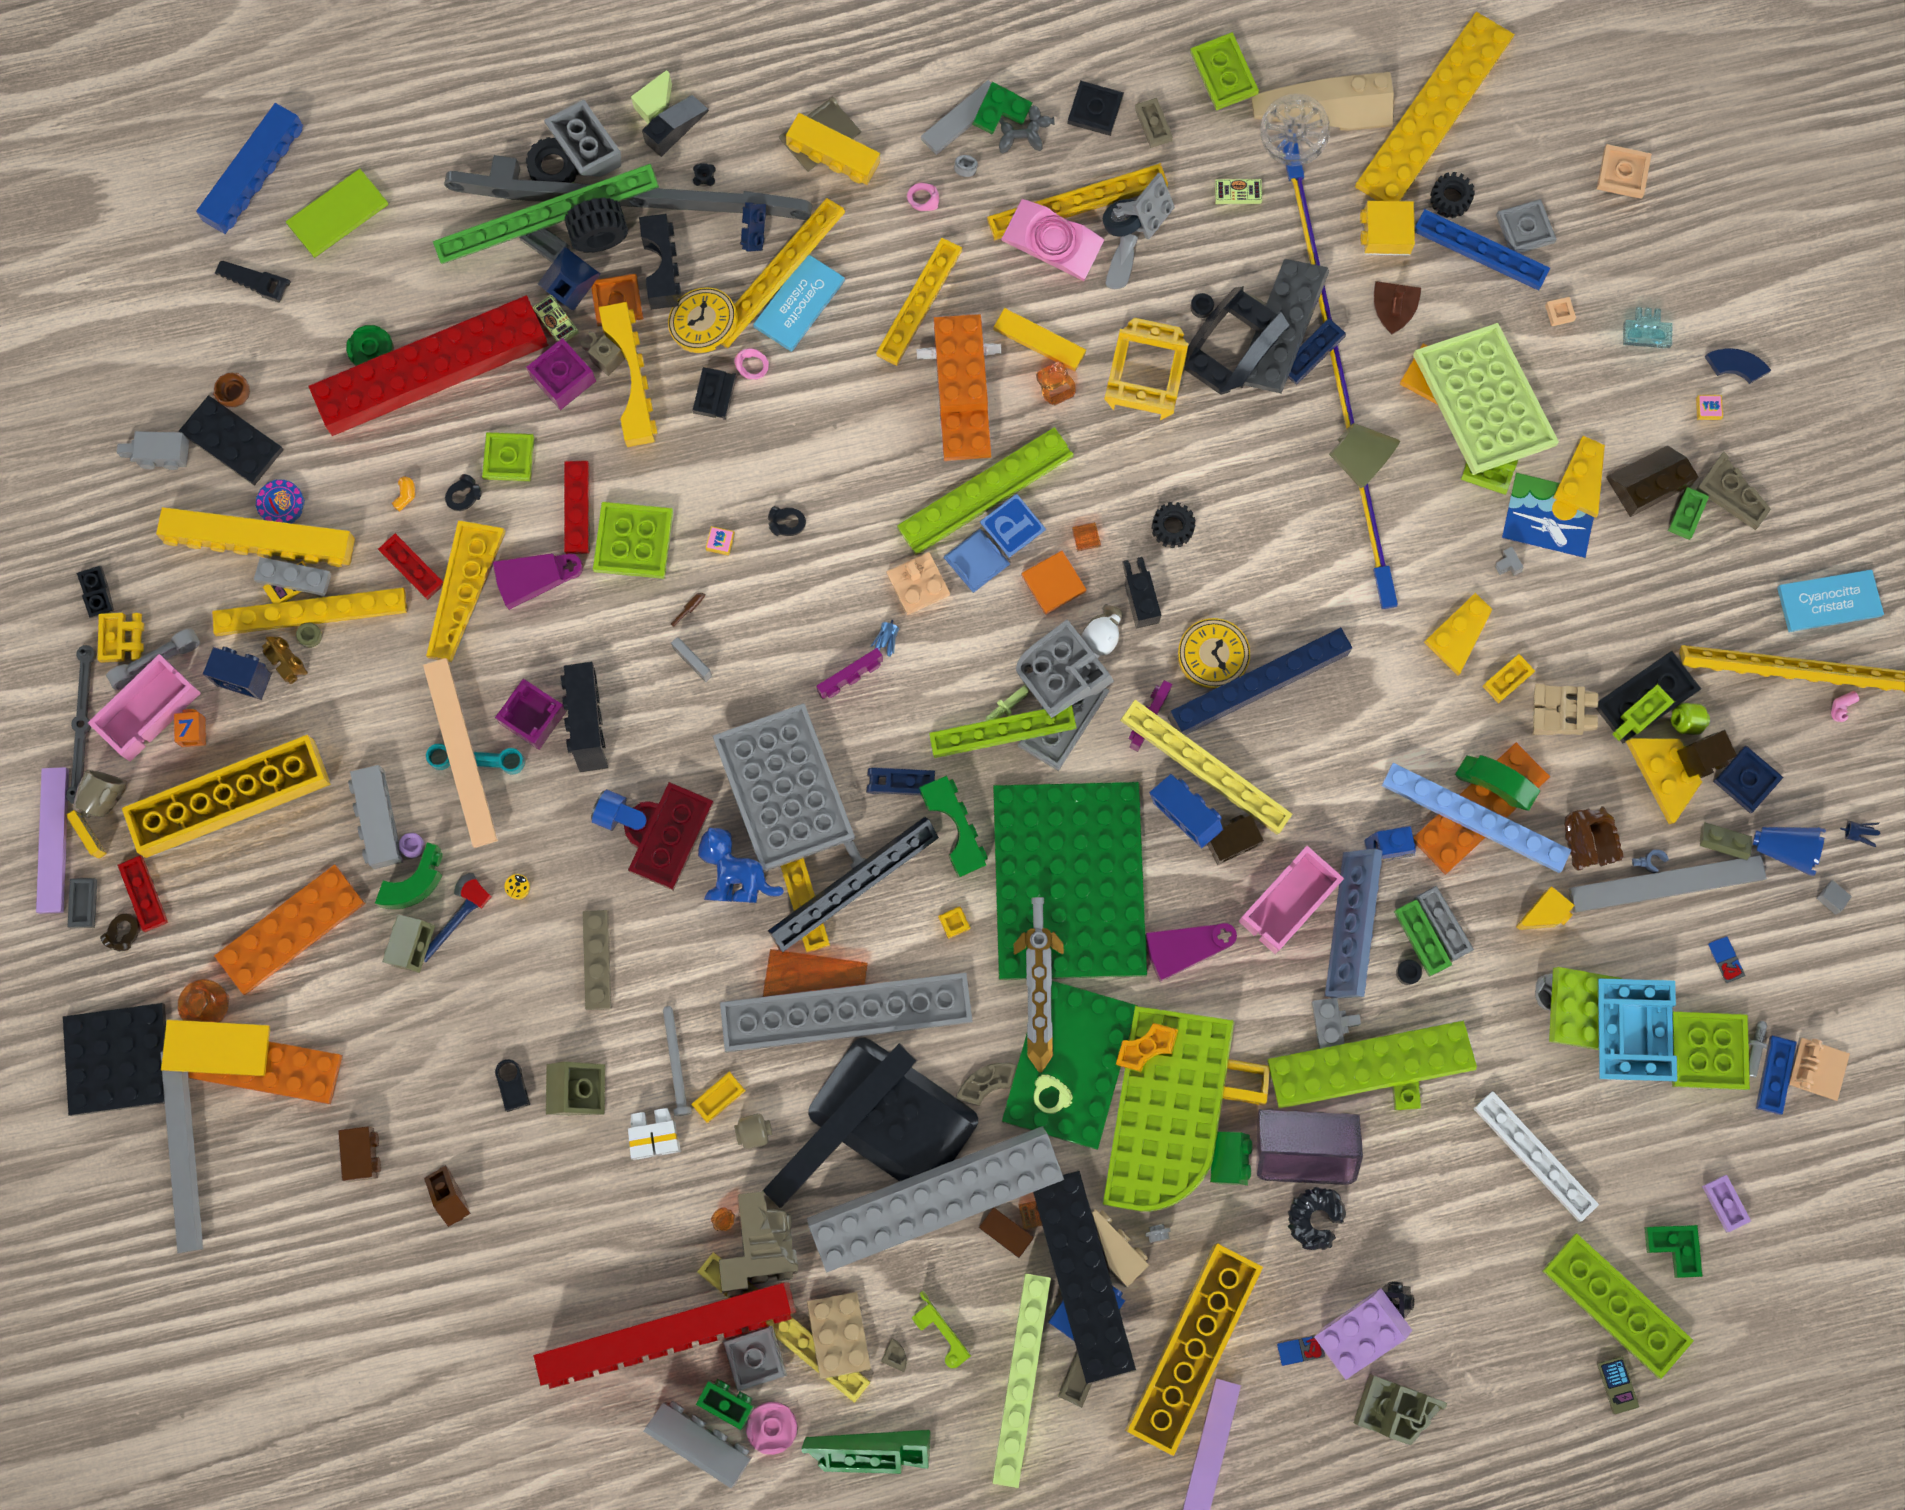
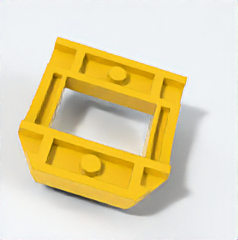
(1140, 396)

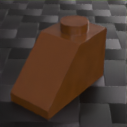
(446, 1196)

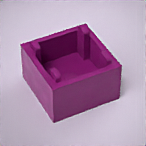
(561, 374)
(531, 714)

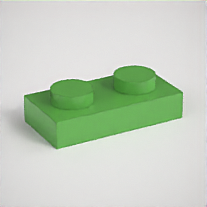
(1688, 513)

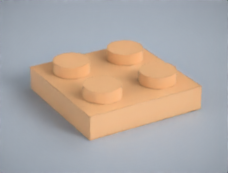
(1624, 171)

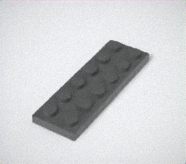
(1295, 296)

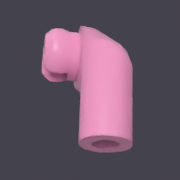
(1840, 705)

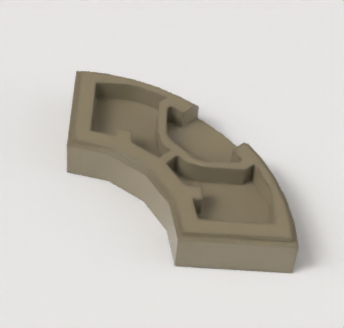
(986, 1080)

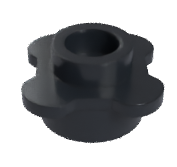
(707, 169)

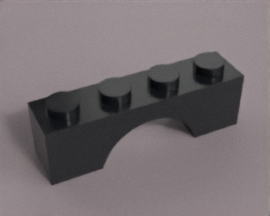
(661, 285)

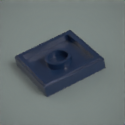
(1748, 779)

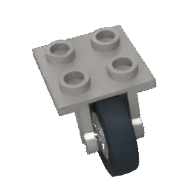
(1142, 214)

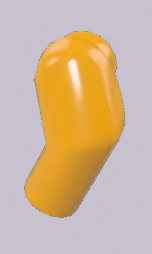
(407, 493)

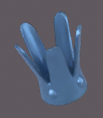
(887, 634)

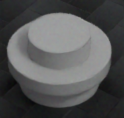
(1158, 1233)

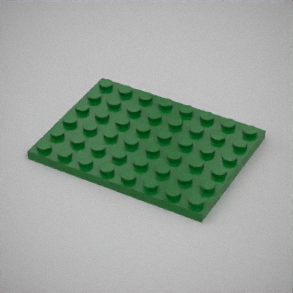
(1085, 859)

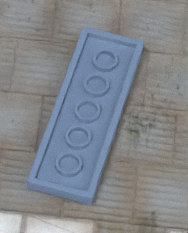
(1353, 924)

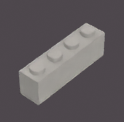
(375, 816)

